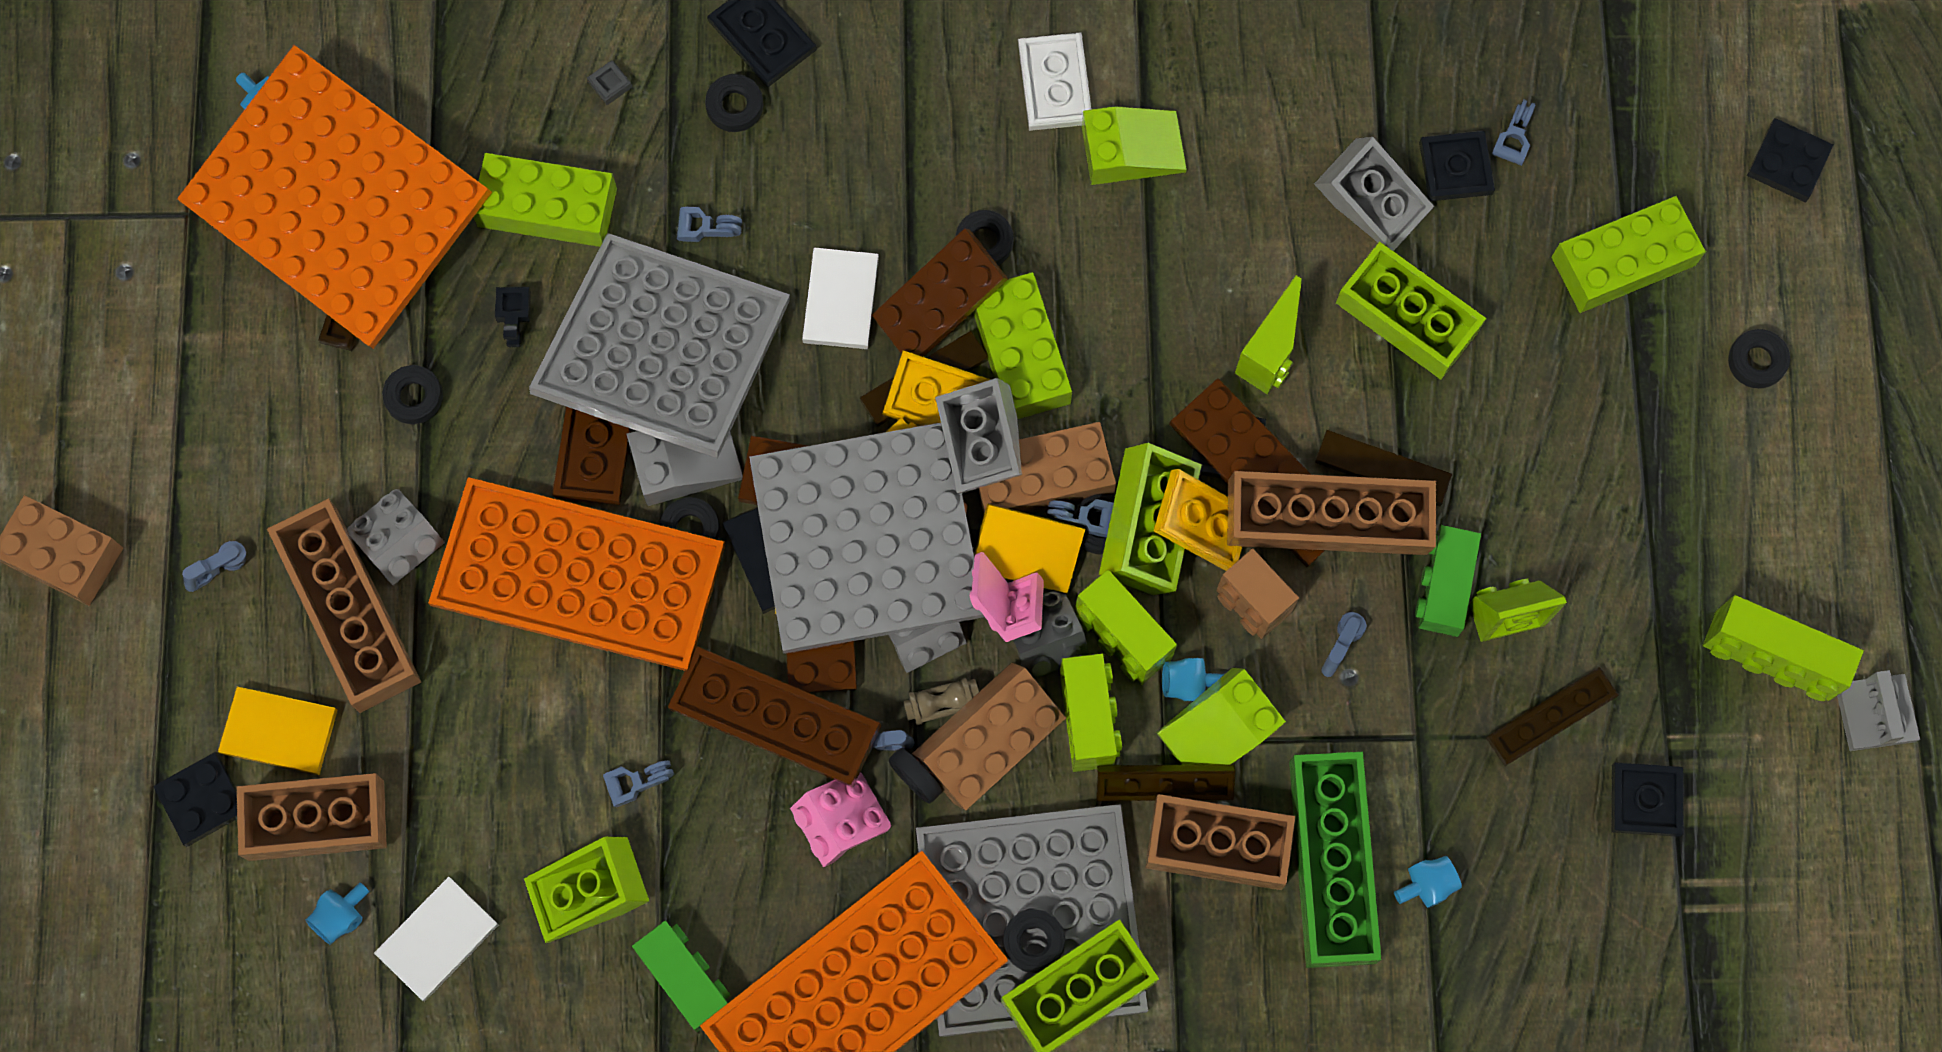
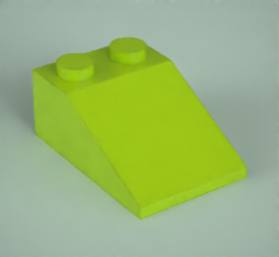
(1131, 144)
(1267, 354)
(1514, 609)
(1222, 722)
(586, 888)

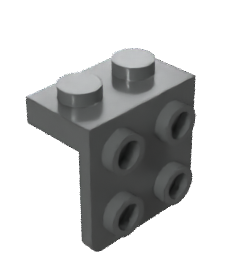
(1058, 639)

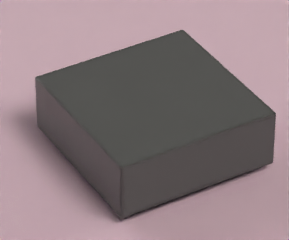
(609, 82)

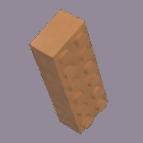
(1331, 513)
(344, 606)

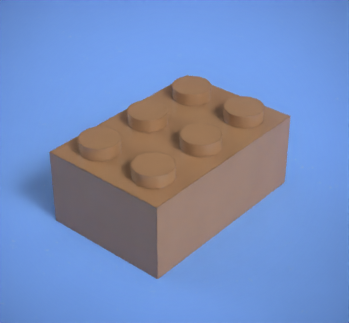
(57, 550)

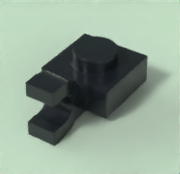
(512, 308)

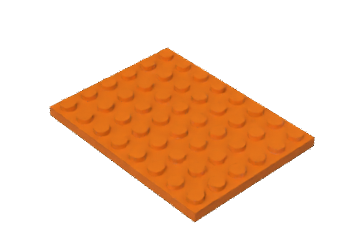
(334, 196)

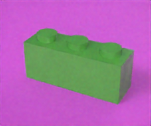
(1448, 581)
(681, 974)

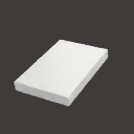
(1054, 80)
(840, 298)
(436, 939)

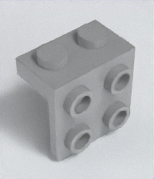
(395, 536)
(926, 644)

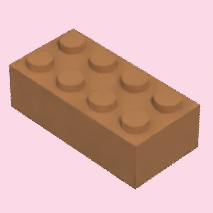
(1055, 467)
(989, 735)
(311, 817)
(1220, 842)

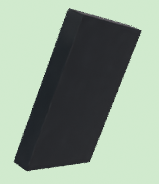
(762, 36)
(748, 543)

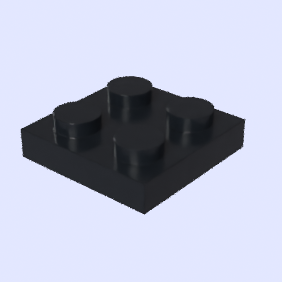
(1790, 160)
(1456, 166)
(199, 799)
(1647, 799)

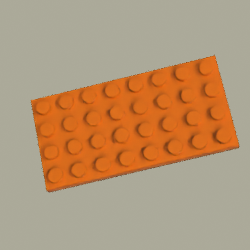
(577, 574)
(867, 974)

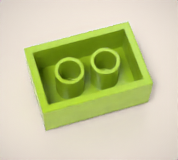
(1124, 628)
(1089, 712)

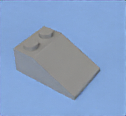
(1374, 192)
(981, 434)
(675, 471)

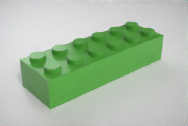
(1334, 860)

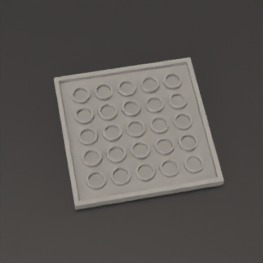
(660, 345)
(864, 537)
(1047, 862)

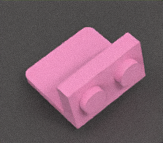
(1010, 607)
(839, 818)

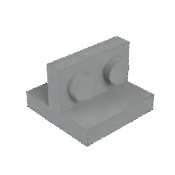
(1878, 712)

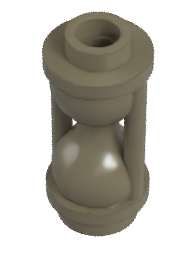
(925, 706)

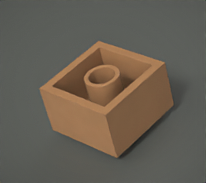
(1256, 594)

